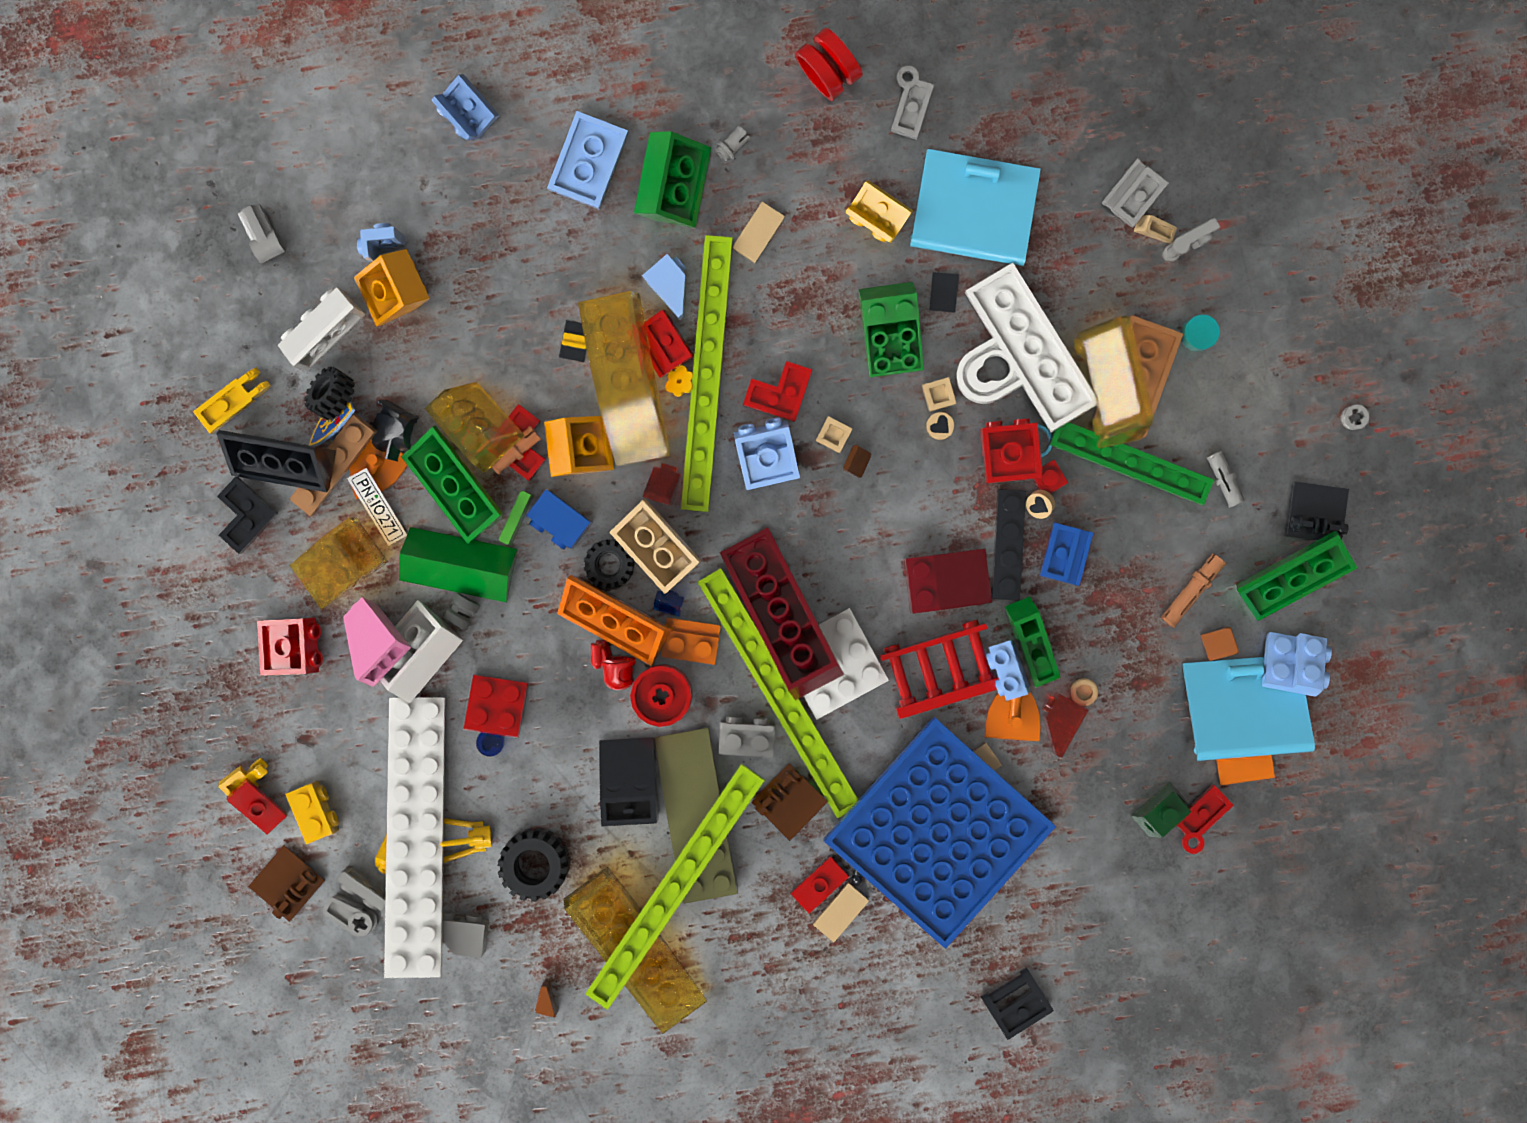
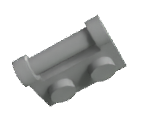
(1194, 238)

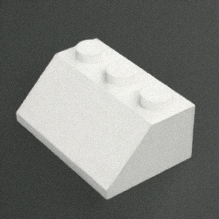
(320, 329)
(430, 644)

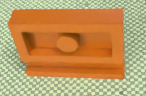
(692, 641)

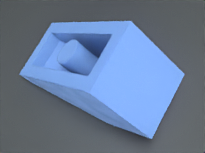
(669, 283)

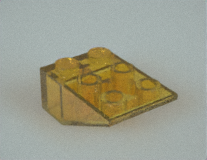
(338, 562)

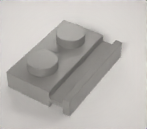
(1135, 193)

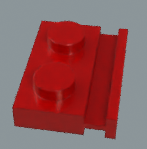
(666, 344)

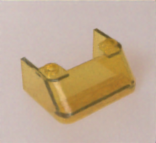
(1116, 380)

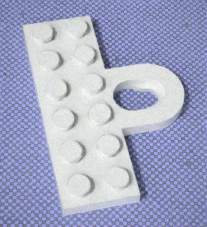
(1029, 346)

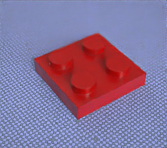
(495, 706)

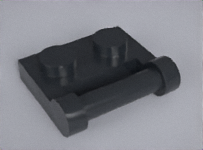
(1023, 1010)

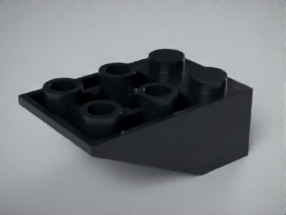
(628, 782)

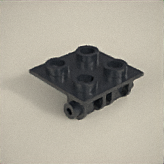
(1317, 511)

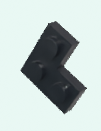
(251, 512)

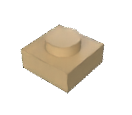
(938, 394)
(833, 434)

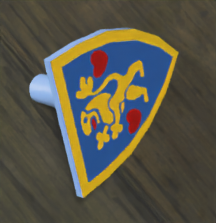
(330, 428)

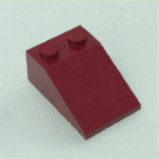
(947, 581)

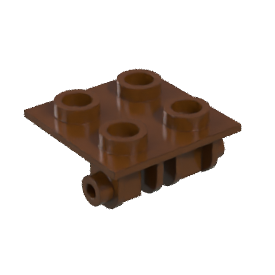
(789, 802)
(286, 884)

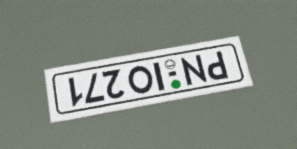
(377, 506)

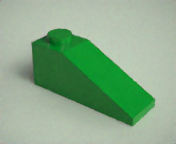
(1032, 641)

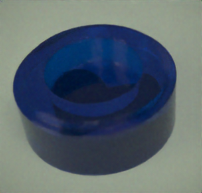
(490, 744)

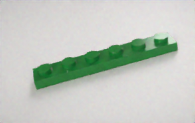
(1133, 463)

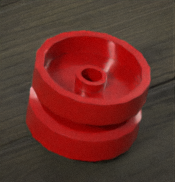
(828, 64)
(652, 708)

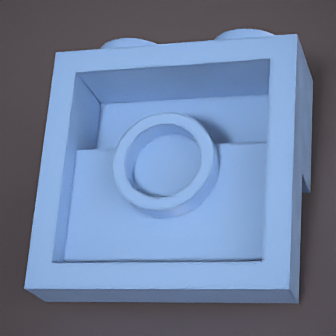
(766, 453)
(1296, 663)
(1011, 674)

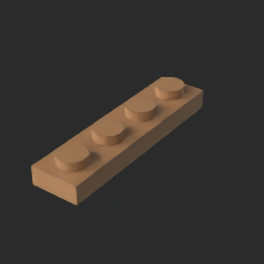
(348, 446)

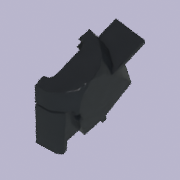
(393, 429)

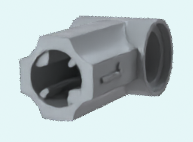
(264, 239)

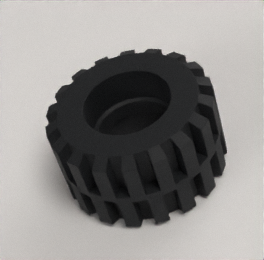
(517, 880)

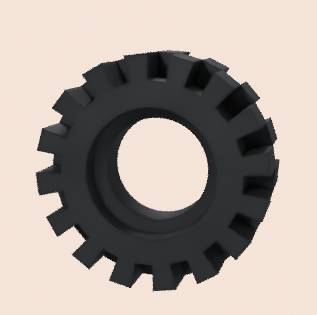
(329, 393)
(592, 564)

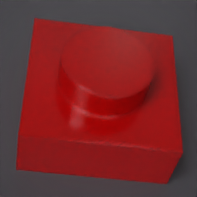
(1052, 477)

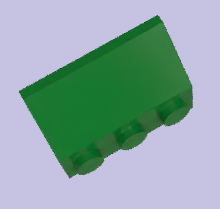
(672, 179)

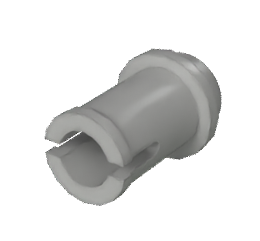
(732, 144)

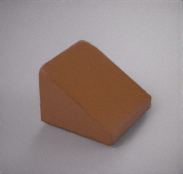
(1219, 643)
(546, 1002)

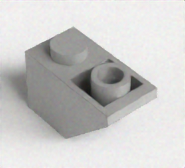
(465, 934)

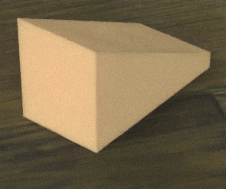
(1155, 228)

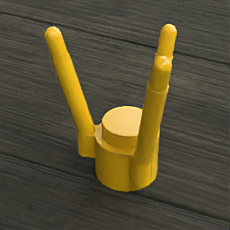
(479, 837)

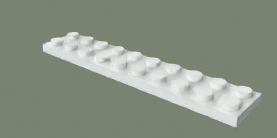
(414, 838)

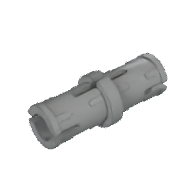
(1226, 479)

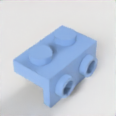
(381, 237)

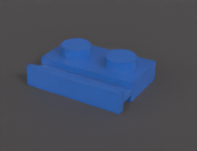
(1066, 554)

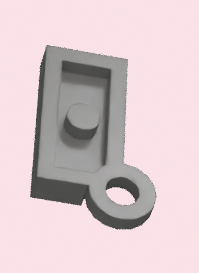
(912, 104)

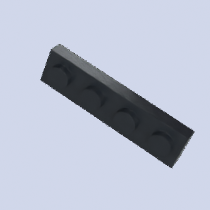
(1008, 544)

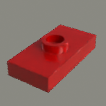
(256, 806)
(819, 884)

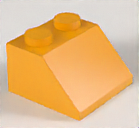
(391, 286)
(578, 446)

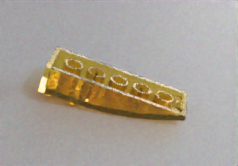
(624, 377)
(660, 981)

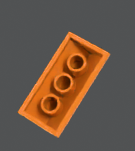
(613, 620)

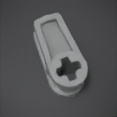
(348, 914)

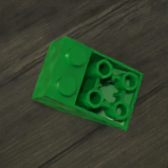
(891, 329)

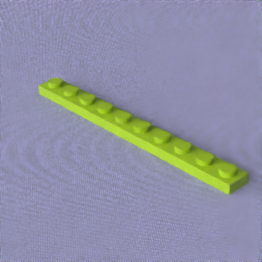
(706, 373)
(789, 711)
(675, 886)

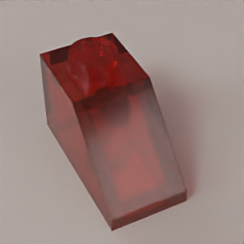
(662, 484)
(1062, 721)

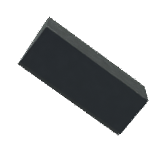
(277, 461)

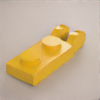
(230, 401)

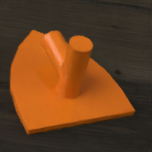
(382, 470)
(1013, 719)

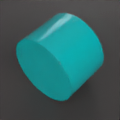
(1200, 333)

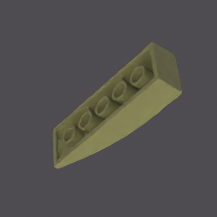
(689, 793)

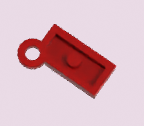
(1205, 812)

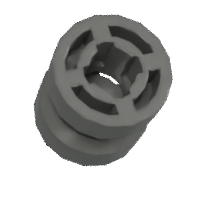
(464, 605)

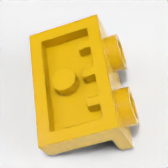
(313, 812)

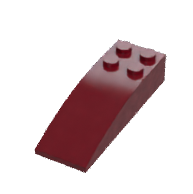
(781, 614)

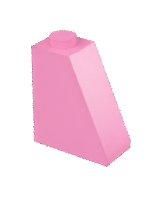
(372, 642)

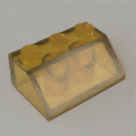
(474, 424)

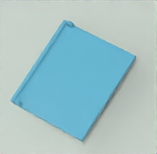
(975, 207)
(1240, 717)

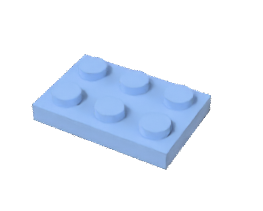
(588, 160)

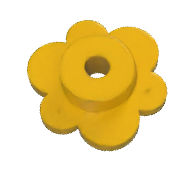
(679, 381)

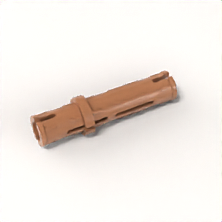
(1196, 586)

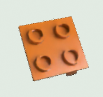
(1245, 769)

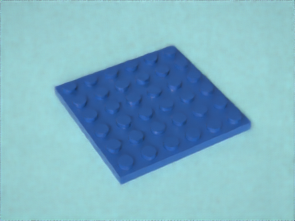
(939, 832)

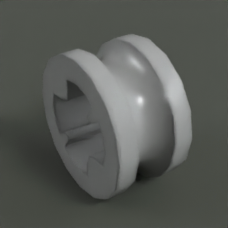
(1348, 412)

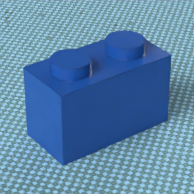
(558, 519)

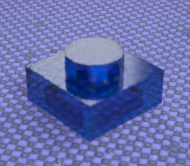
(668, 603)

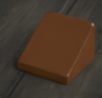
(857, 461)

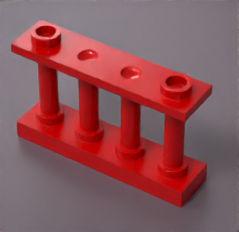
(935, 697)

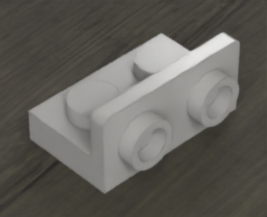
(747, 738)

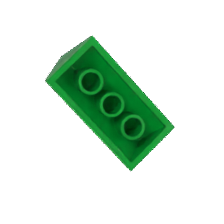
(452, 485)
(455, 566)
(1296, 576)

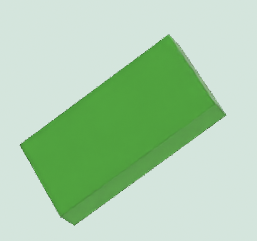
(516, 517)

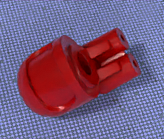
(616, 669)

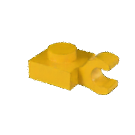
(235, 778)

